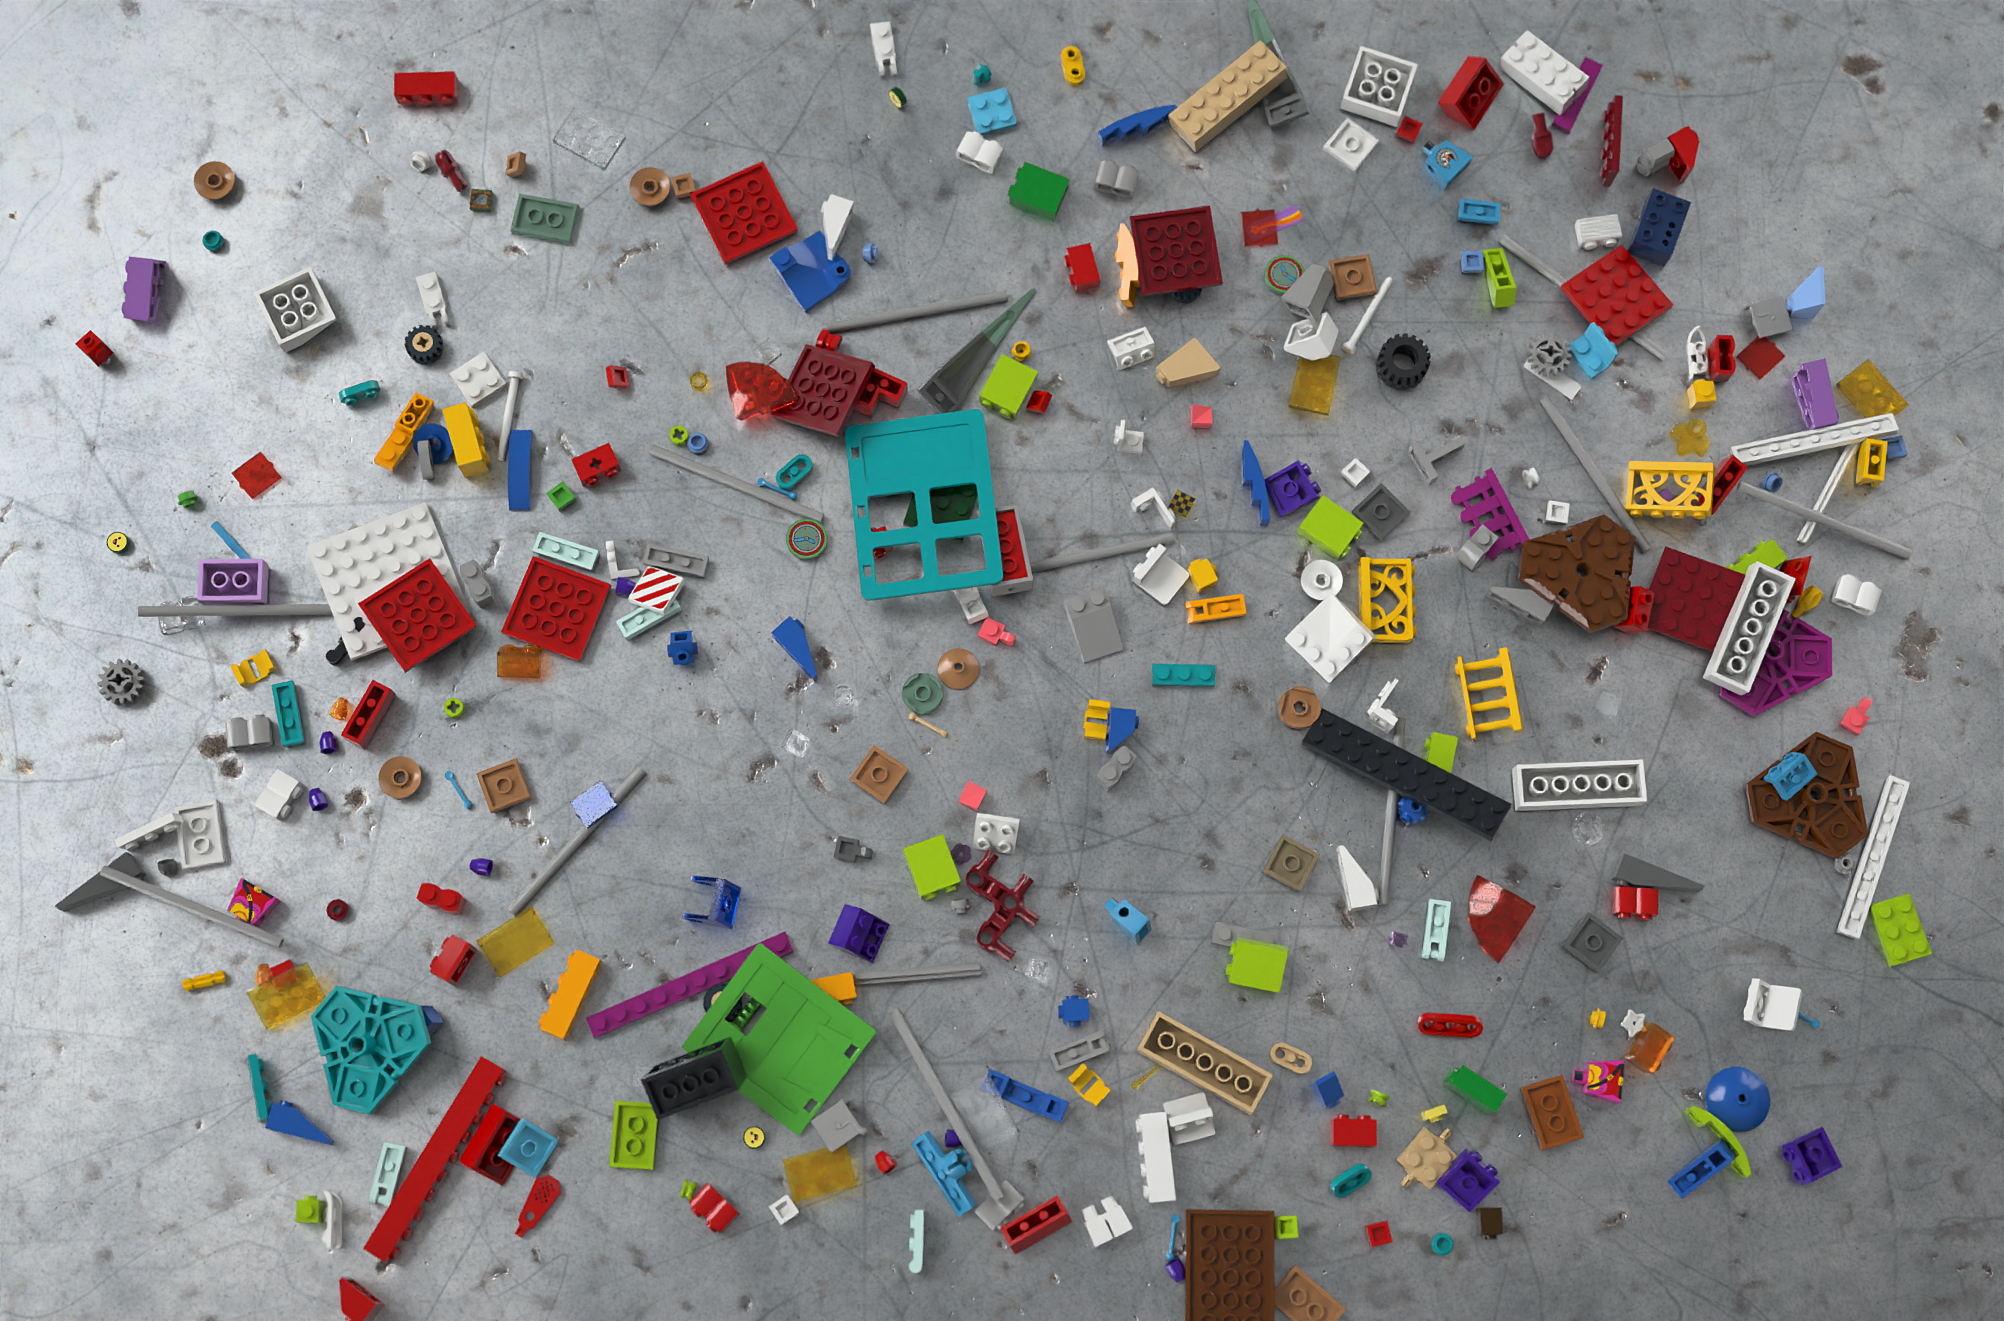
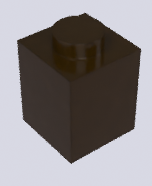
(1489, 1222)

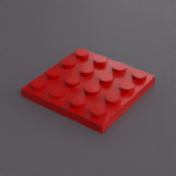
(743, 212)
(1617, 295)
(556, 609)
(417, 615)

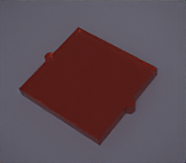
(1259, 227)
(1760, 356)
(256, 475)

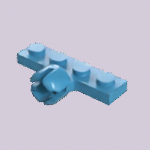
(946, 1171)

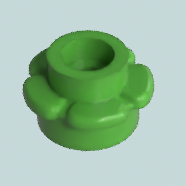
(187, 499)

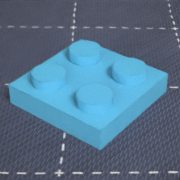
(992, 111)
(528, 1147)

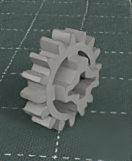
(1540, 358)
(114, 675)

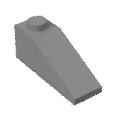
(1523, 602)

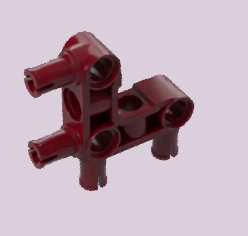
(1002, 916)

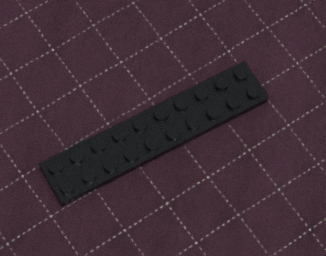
(1407, 774)

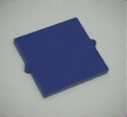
(594, 804)

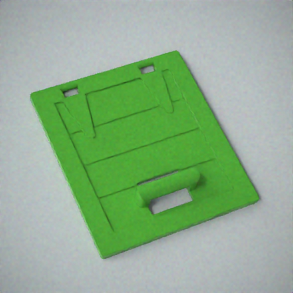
(795, 1044)

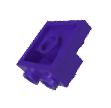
(1292, 488)
(1811, 1156)
(1469, 1179)

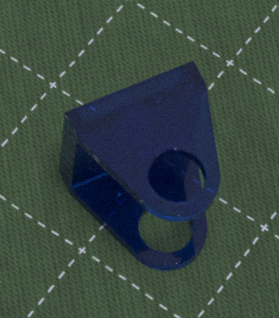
(723, 902)

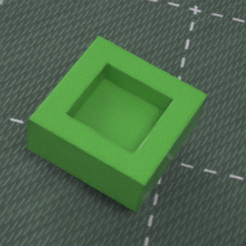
(561, 496)

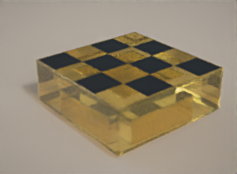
(1181, 503)

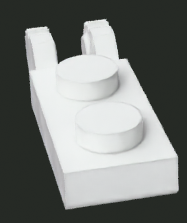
(883, 46)
(432, 297)

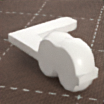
(614, 573)

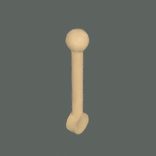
(913, 716)

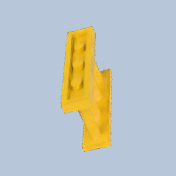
(1510, 701)

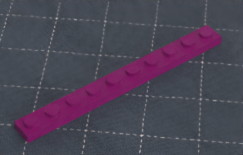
(679, 988)

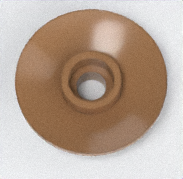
(212, 172)
(648, 178)
(958, 678)
(392, 770)

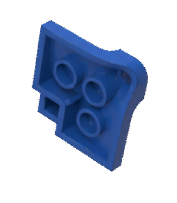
(809, 271)

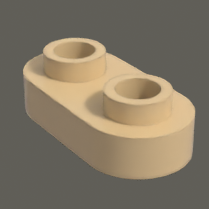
(1290, 1058)

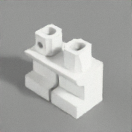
(1097, 1226)

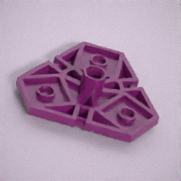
(1800, 660)

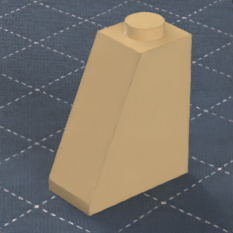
(1187, 365)

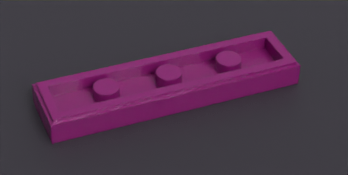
(1567, 119)

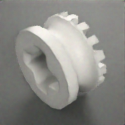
(1531, 477)

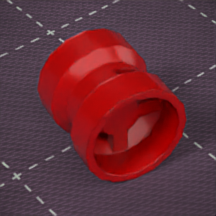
(828, 341)

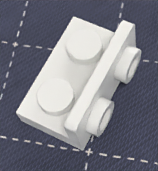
(1132, 348)

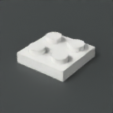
(478, 379)

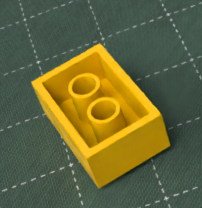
(466, 439)

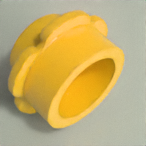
(1021, 346)
(1597, 1018)

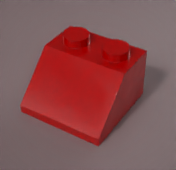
(1686, 147)
(452, 959)
(357, 1302)

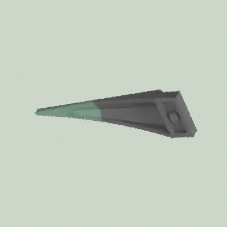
(1286, 100)
(955, 377)

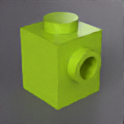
(309, 1210)

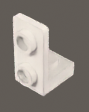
(1128, 440)
(1145, 500)

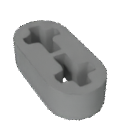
(426, 459)

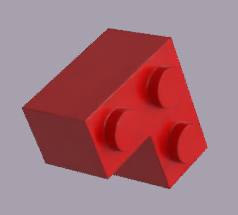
(881, 387)

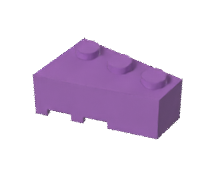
(141, 288)
(1815, 394)

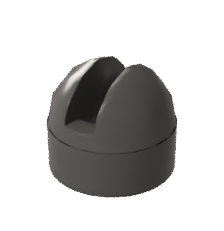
(166, 865)

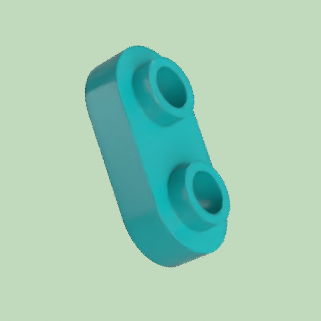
(363, 390)
(793, 472)
(1350, 1180)

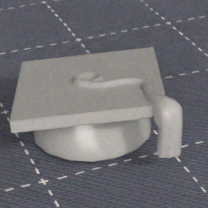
(1769, 317)
(837, 1126)

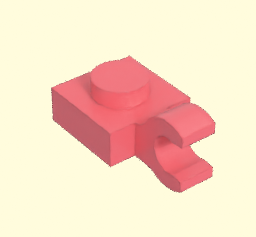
(994, 632)
(1855, 718)

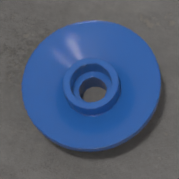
(434, 431)

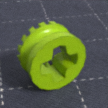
(676, 441)
(459, 711)
(1378, 1097)
(688, 1189)

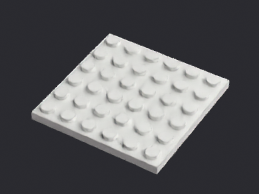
(370, 558)

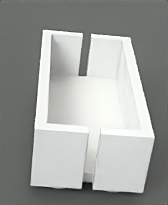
(1543, 72)

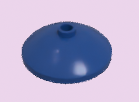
(1723, 1099)

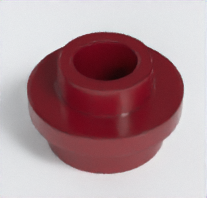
(343, 912)

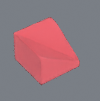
(1201, 416)
(972, 796)

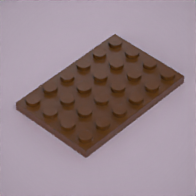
(1230, 1265)

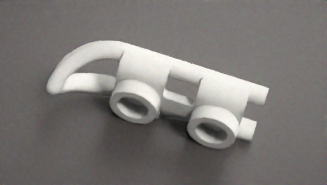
(1698, 349)
(330, 1215)

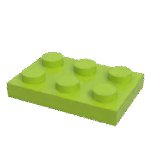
(1899, 930)
(633, 1136)

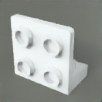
(1383, 718)

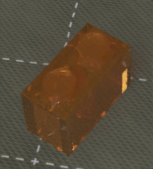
(1649, 1048)

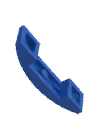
(519, 469)
(1029, 1097)

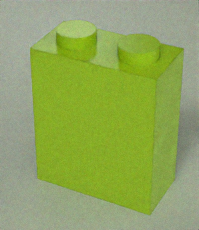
(1008, 387)
(1331, 528)
(932, 867)
(1256, 964)

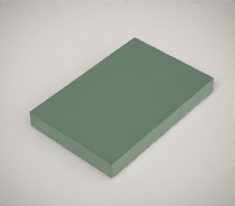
(544, 218)

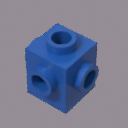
(682, 648)
(1410, 815)

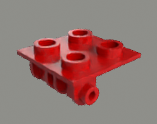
(1797, 569)

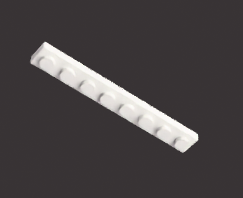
(1816, 439)
(1873, 857)

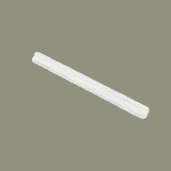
(1829, 491)

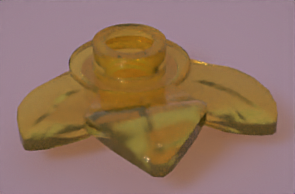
(1690, 440)

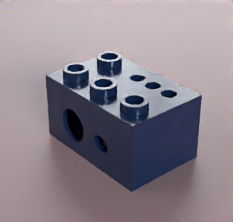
(1658, 227)

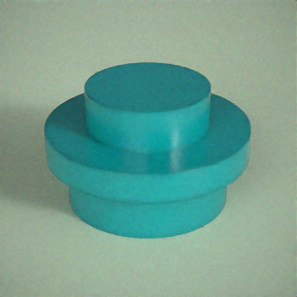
(212, 240)
(1442, 1244)

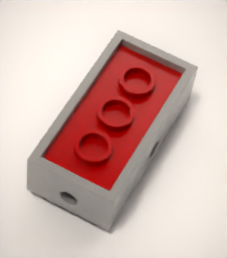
(1014, 555)

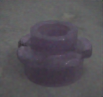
(965, 849)
(1398, 939)

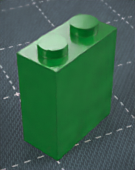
(1038, 191)
(1474, 1089)

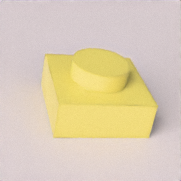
(1434, 1114)

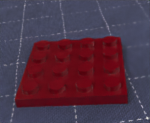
(1176, 250)
(826, 390)
(1692, 598)

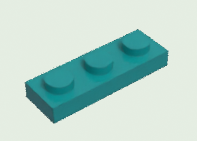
(1183, 675)
(288, 713)
(259, 1087)

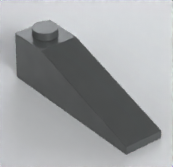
(1641, 874)
(100, 887)

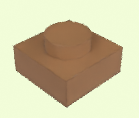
(516, 164)
(683, 185)

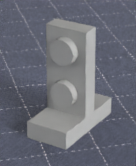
(1434, 455)

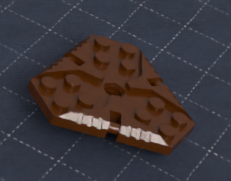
(1599, 552)
(1829, 823)

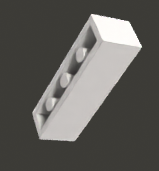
(1156, 1157)

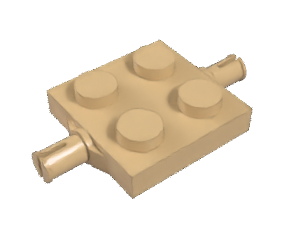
(1426, 1158)

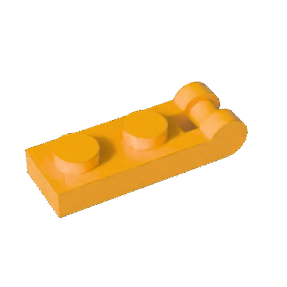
(1216, 608)

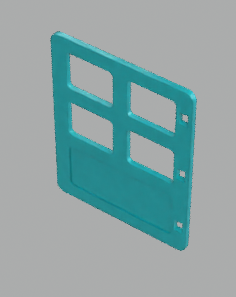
(917, 458)

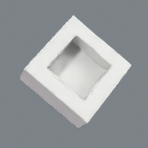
(1355, 472)
(1557, 512)
(784, 1209)

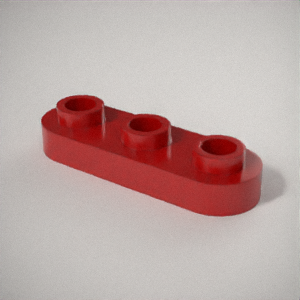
(1450, 1025)

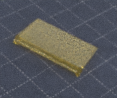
(515, 941)

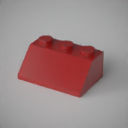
(1471, 92)
(487, 1142)

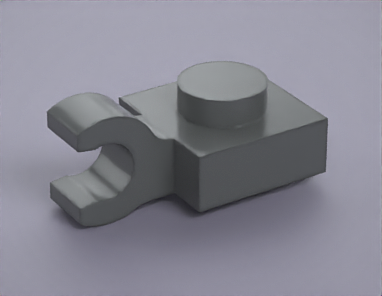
(849, 848)

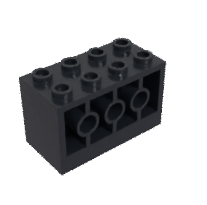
(694, 1078)

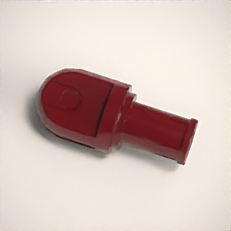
(1542, 138)
(450, 169)

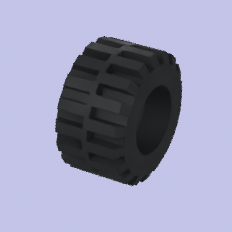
(1409, 347)

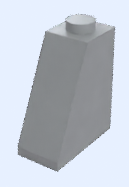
(1309, 292)

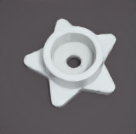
(1628, 1022)

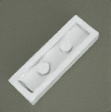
(149, 831)

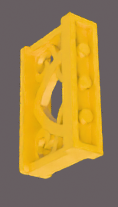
(1649, 469)
(1369, 577)

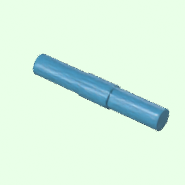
(230, 541)

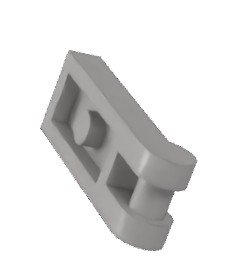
(1079, 1051)

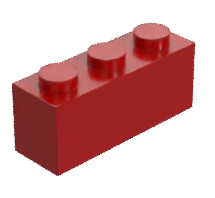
(426, 87)
(1726, 477)
(368, 714)
(1036, 1225)

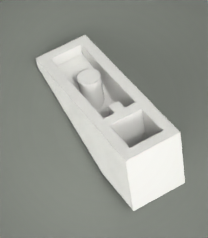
(835, 219)
(1357, 885)

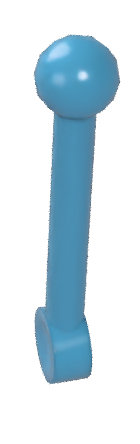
(761, 482)
(450, 776)
(1814, 1023)
(1175, 1219)

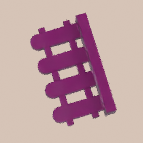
(1488, 505)

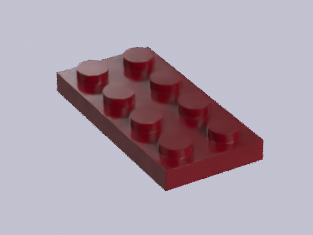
(1612, 136)

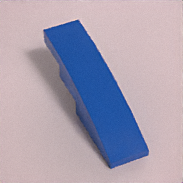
(1143, 121)
(1253, 477)

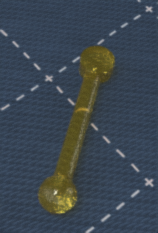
(1135, 1084)

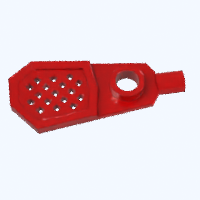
(535, 1206)

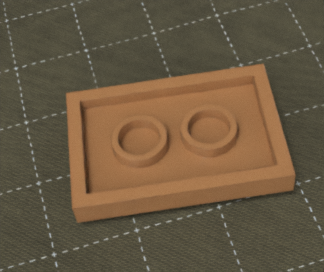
(1304, 1299)

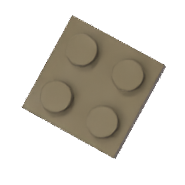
(1291, 863)

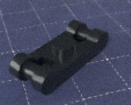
(339, 653)

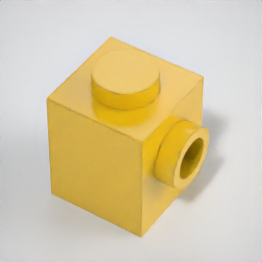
(1701, 394)
(1202, 574)

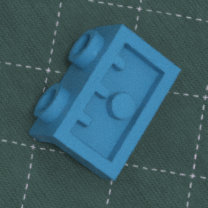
(1791, 774)

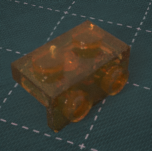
(519, 661)

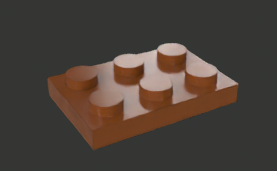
(1552, 1112)

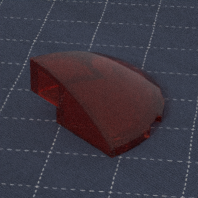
(757, 389)
(1496, 916)

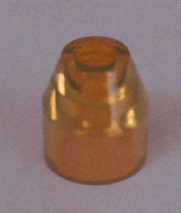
(340, 709)
(262, 974)

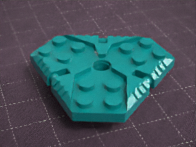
(390, 1036)

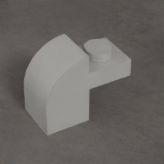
(1475, 549)

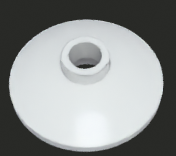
(1321, 570)

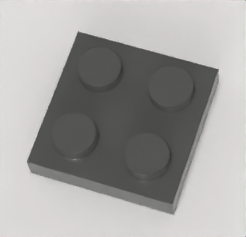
(1381, 512)
(1592, 942)

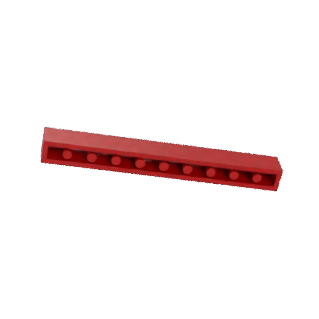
(434, 1160)

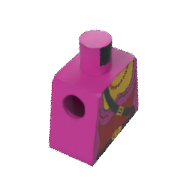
(252, 903)
(1601, 1080)

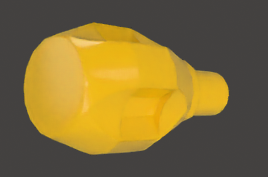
(1807, 601)

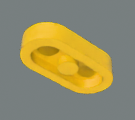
(1072, 64)

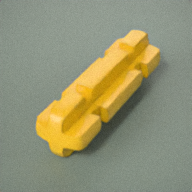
(204, 980)

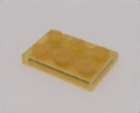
(1314, 384)
(1871, 392)
(286, 995)
(819, 1173)

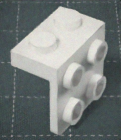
(1160, 575)
(1772, 1005)

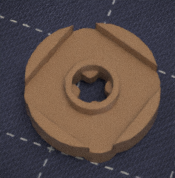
(1309, 702)

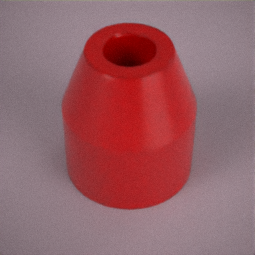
(885, 1162)

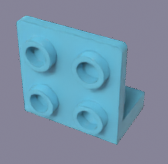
(1593, 351)

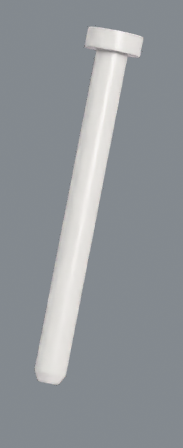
(1350, 347)
(515, 378)

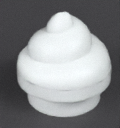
(420, 160)

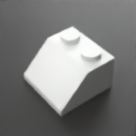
(1312, 338)

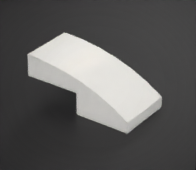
(971, 604)

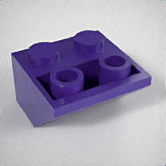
(858, 933)

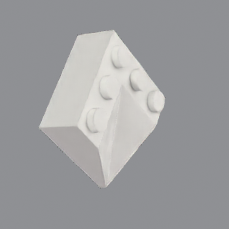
(1378, 86)
(295, 308)
(1330, 638)

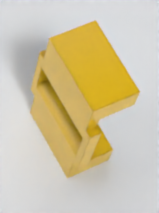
(244, 672)
(1099, 710)
(1081, 1078)

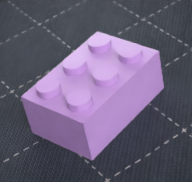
(233, 582)

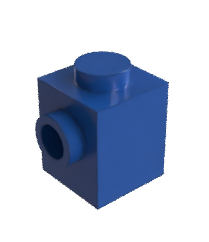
(1074, 1011)

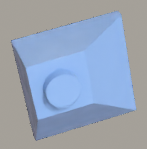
(1808, 297)

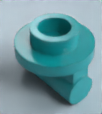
(981, 74)

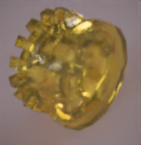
(693, 377)

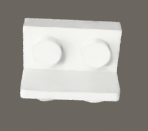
(995, 833)
(1189, 1118)

